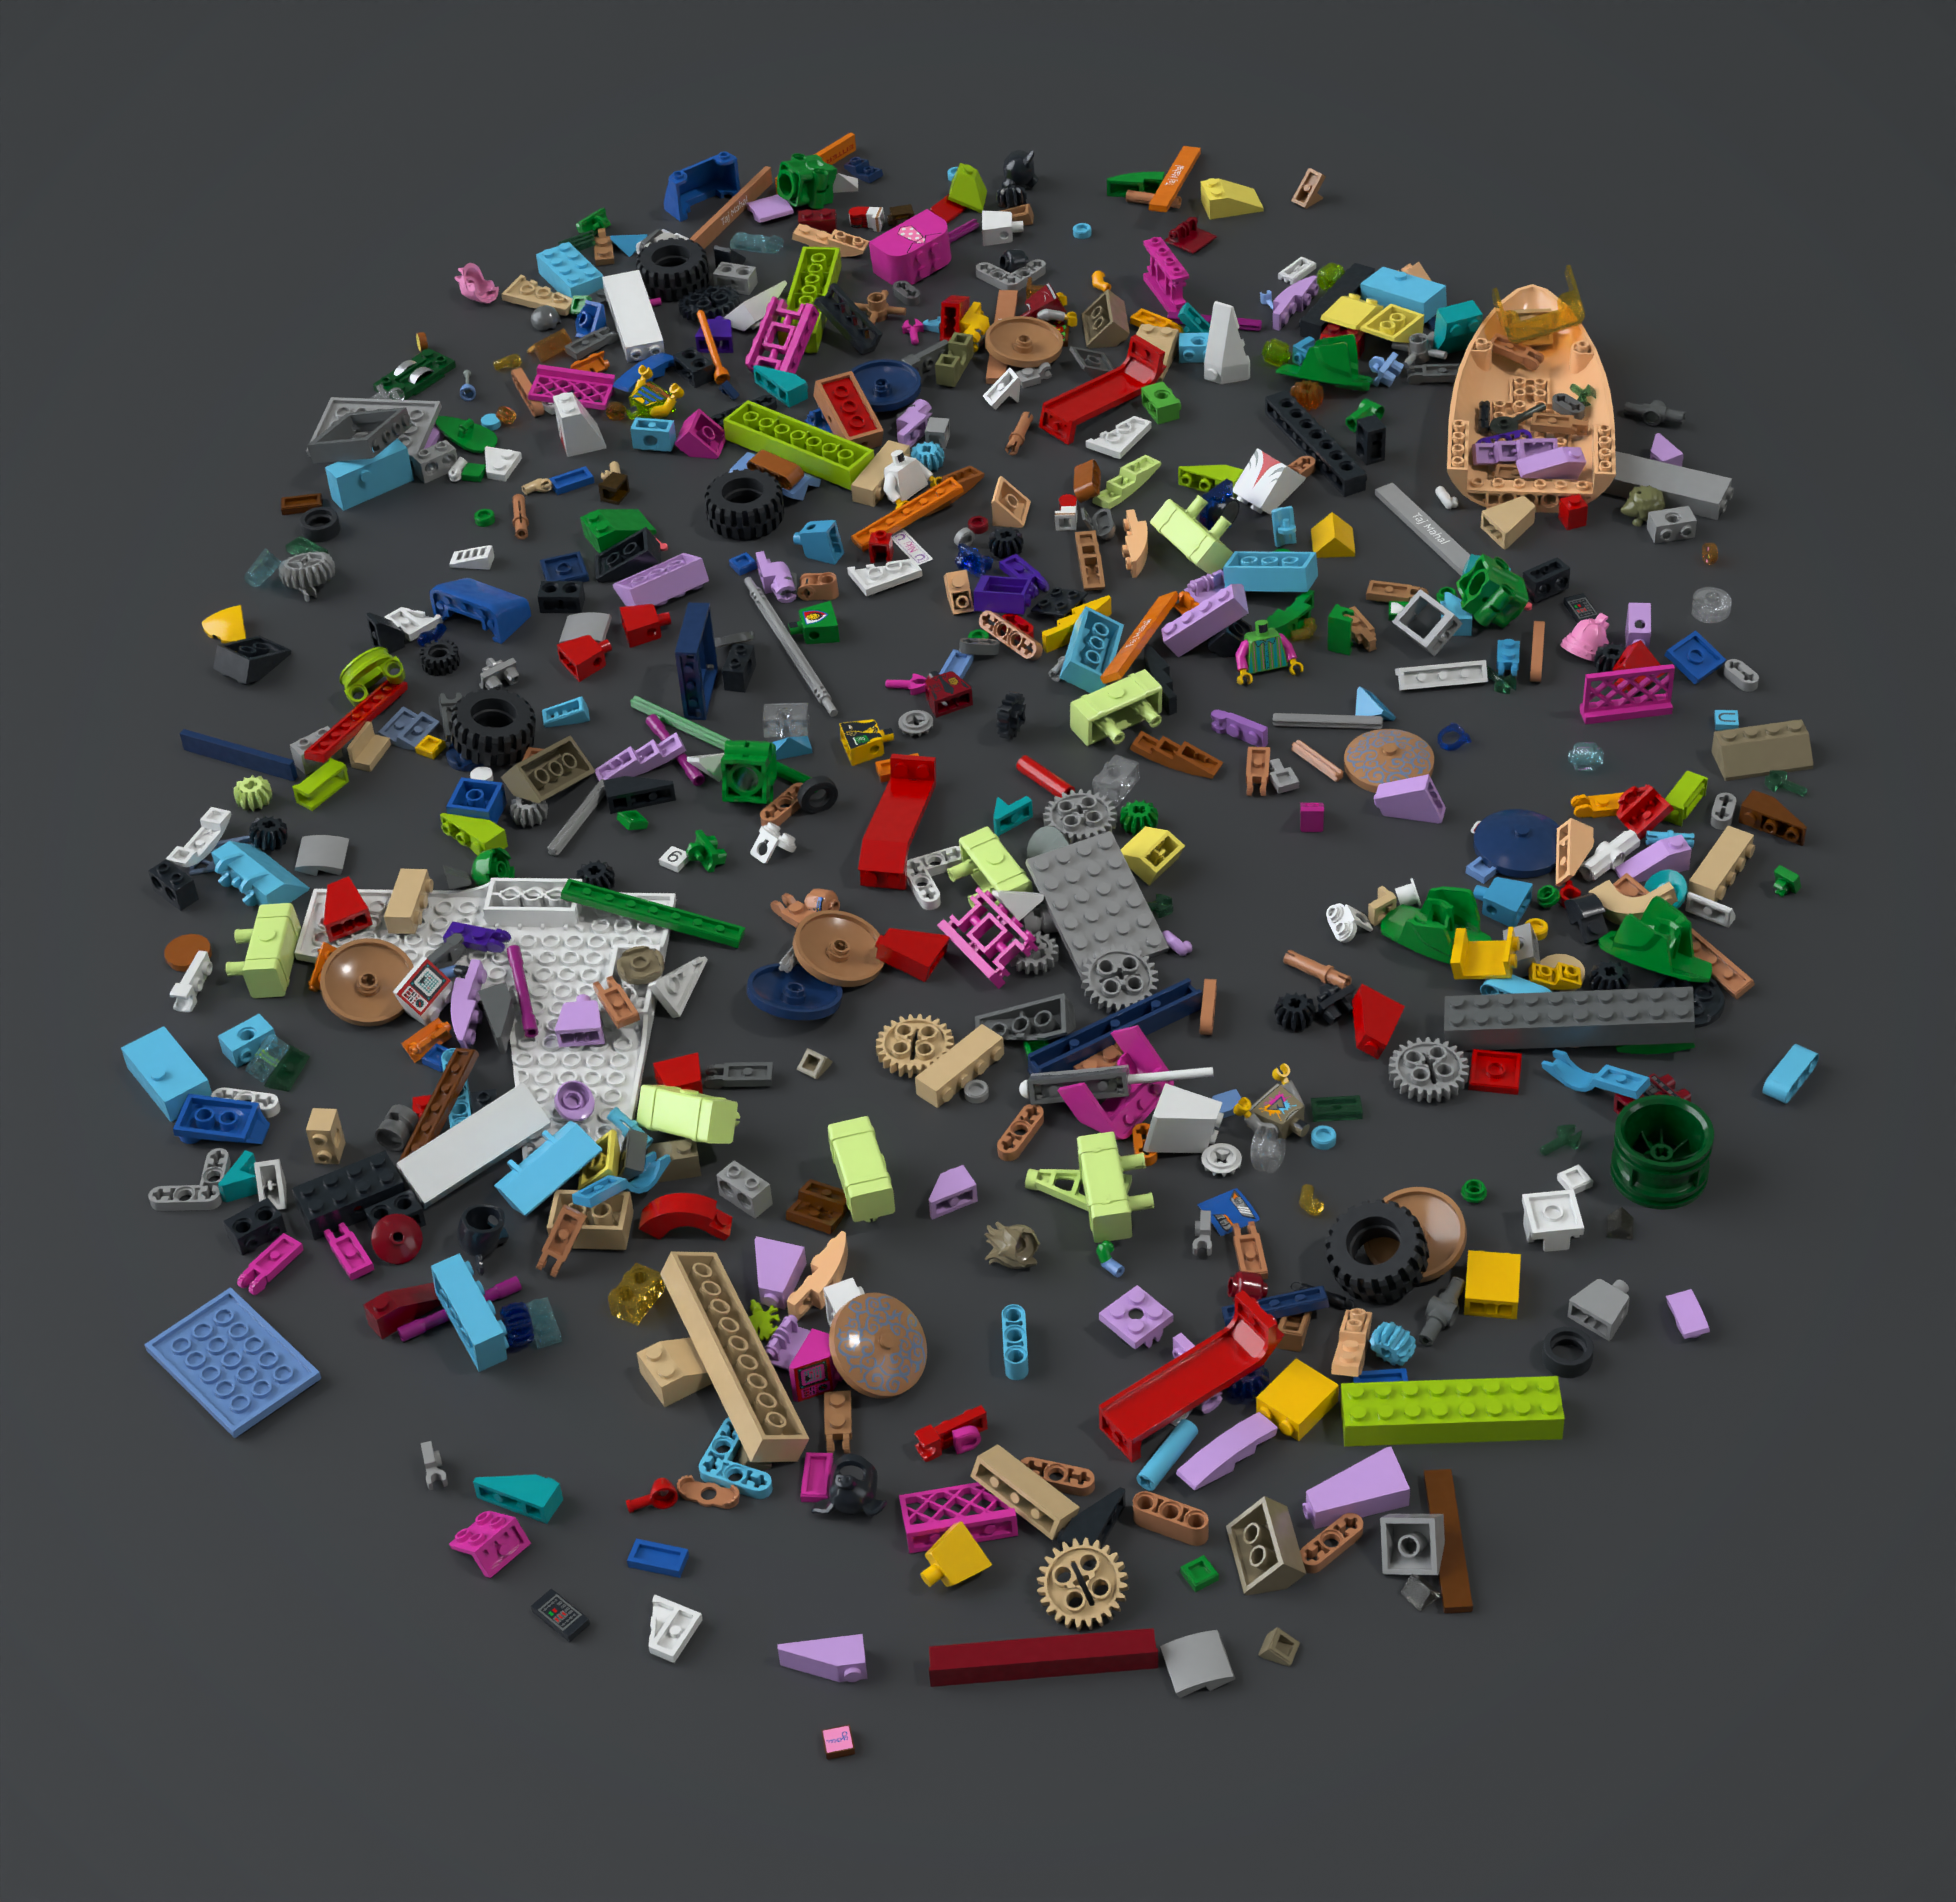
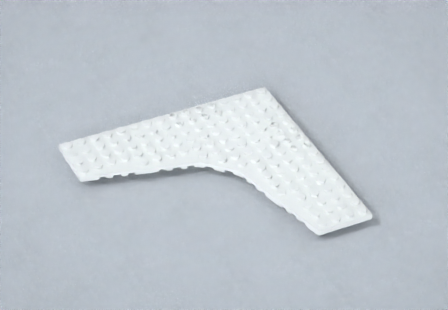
(563, 955)

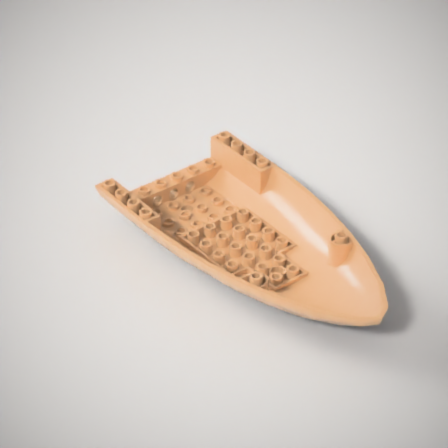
(1515, 390)

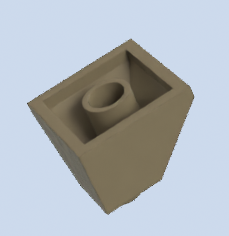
(683, 1158)

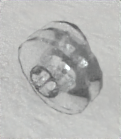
(1711, 605)
(1267, 1150)

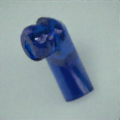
(428, 636)

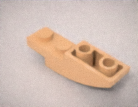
(848, 244)
(1135, 543)
(826, 1270)
(1352, 1343)

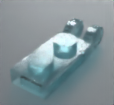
(756, 243)

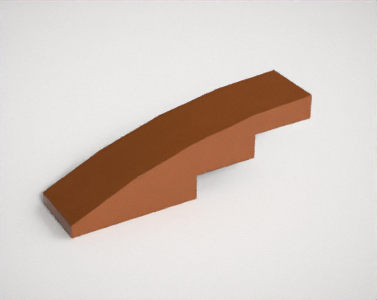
(967, 477)
(1172, 755)

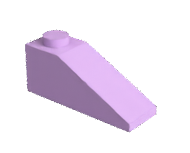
(1553, 464)
(1665, 854)
(830, 1658)

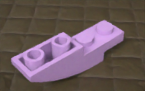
(1293, 299)
(464, 1006)

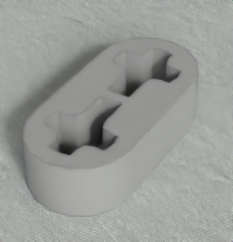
(1741, 675)
(1720, 810)

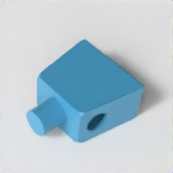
(820, 541)
(1505, 900)

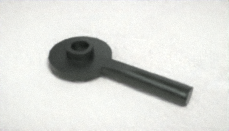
(1507, 424)

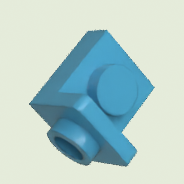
(1300, 350)

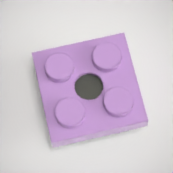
(1136, 1318)

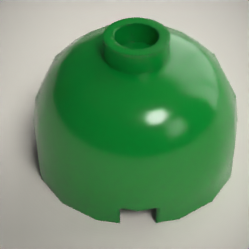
(492, 864)

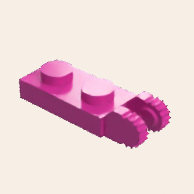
(349, 1252)
(269, 1263)

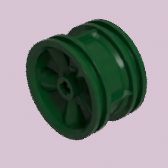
(1662, 1175)

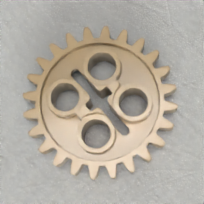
(898, 1042)
(1060, 1594)

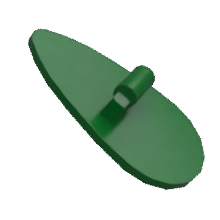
(466, 433)

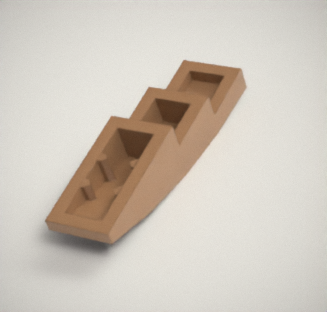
(1089, 560)

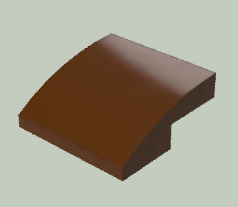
(818, 1206)

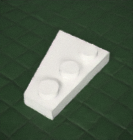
(1122, 439)
(880, 578)

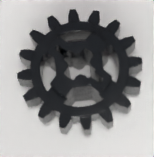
(1011, 715)

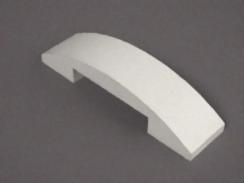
(203, 842)

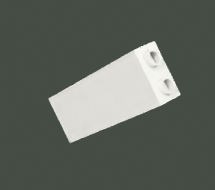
(633, 315)
(474, 1144)

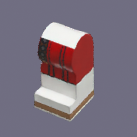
(867, 217)
(1067, 516)

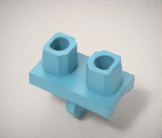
(1283, 526)

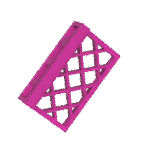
(568, 379)
(1628, 706)
(982, 1526)

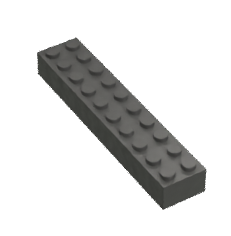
(1570, 1019)

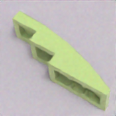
(1127, 482)

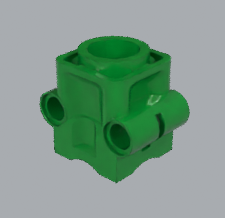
(806, 181)
(1492, 592)
(745, 785)

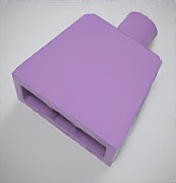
(1635, 613)
(580, 1023)

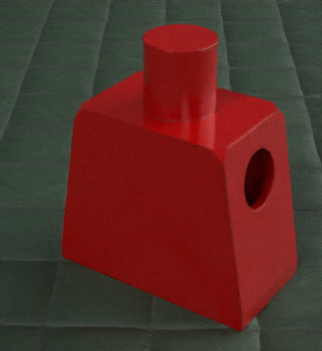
(642, 623)
(583, 656)
(1633, 657)
(680, 1072)

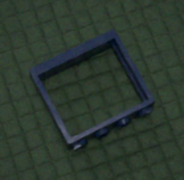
(694, 675)

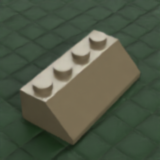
(1762, 748)
(548, 771)

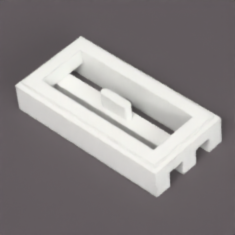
(1299, 271)

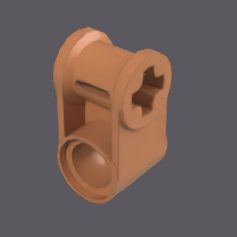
(821, 586)

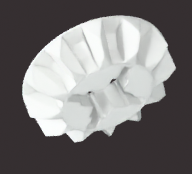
(1221, 1151)

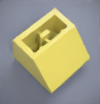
(1152, 853)

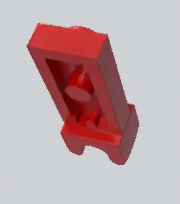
(940, 1437)

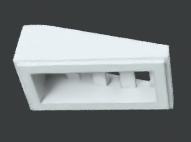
(473, 558)

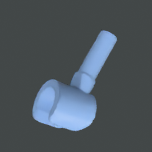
(1266, 299)

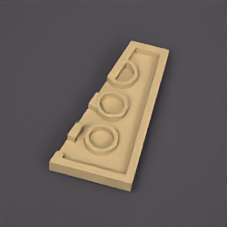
(531, 295)

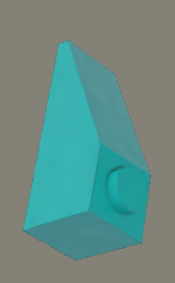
(783, 385)
(522, 1494)

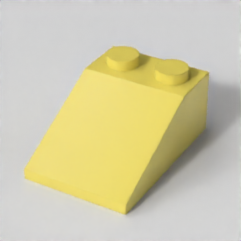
(1228, 199)
(1352, 311)
(1395, 324)

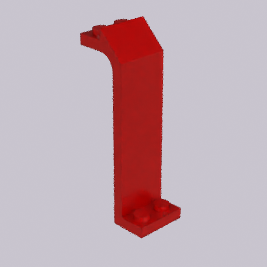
(1140, 369)
(896, 821)
(1190, 1377)

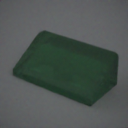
(287, 1070)

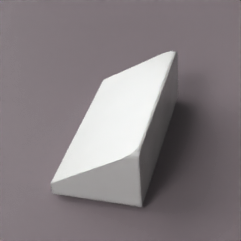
(1709, 910)

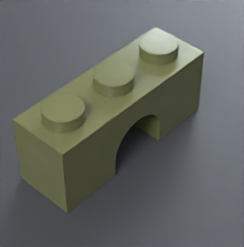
(951, 366)

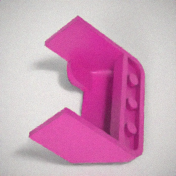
(1121, 1113)

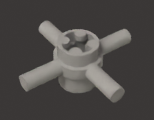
(1419, 349)

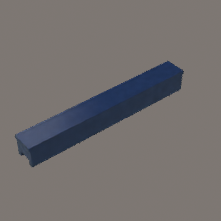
(1148, 1014)

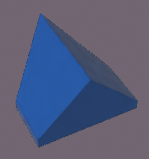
(590, 318)

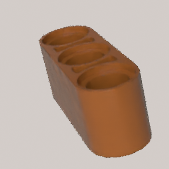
(784, 471)
(1087, 480)

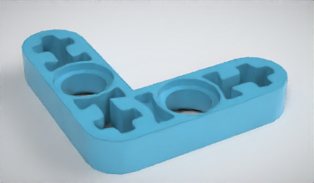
(726, 1467)

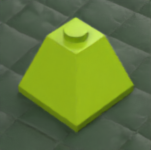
(968, 188)

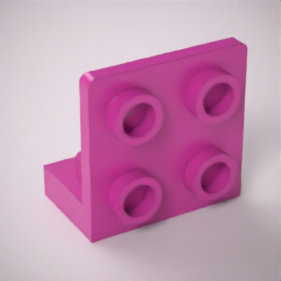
(491, 1541)

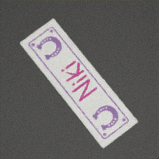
(910, 547)

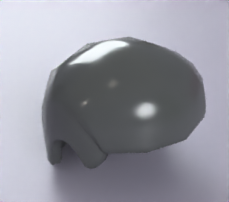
(545, 318)

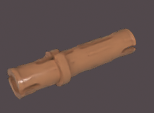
(1145, 198)
(1017, 437)
(520, 524)
(1326, 974)

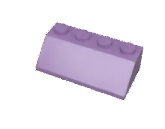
(663, 581)
(1206, 619)

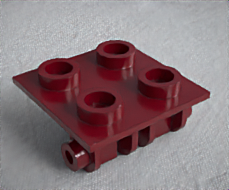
(1189, 237)

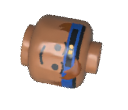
(821, 900)

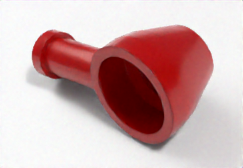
(662, 1496)

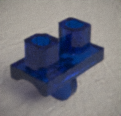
(972, 560)

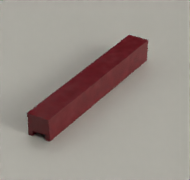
(1042, 1657)

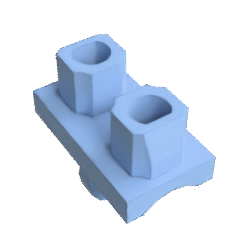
(1386, 370)

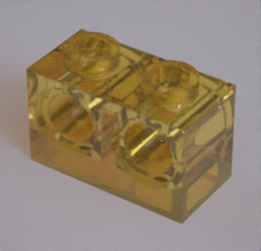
(636, 1293)

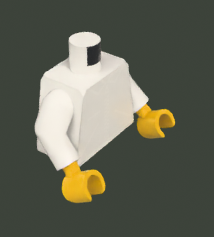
(906, 478)

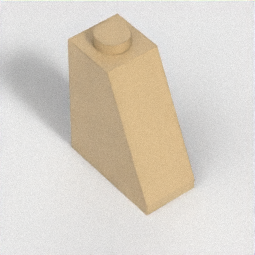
(1508, 520)

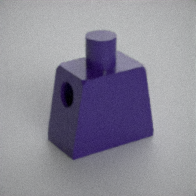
(722, 335)

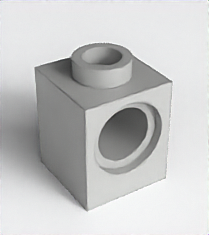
(938, 431)

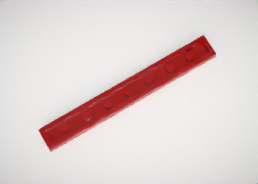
(353, 722)

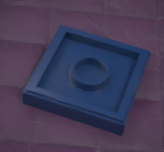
(565, 568)

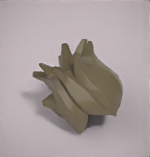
(1012, 1246)

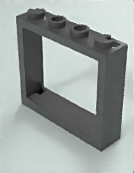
(336, 444)

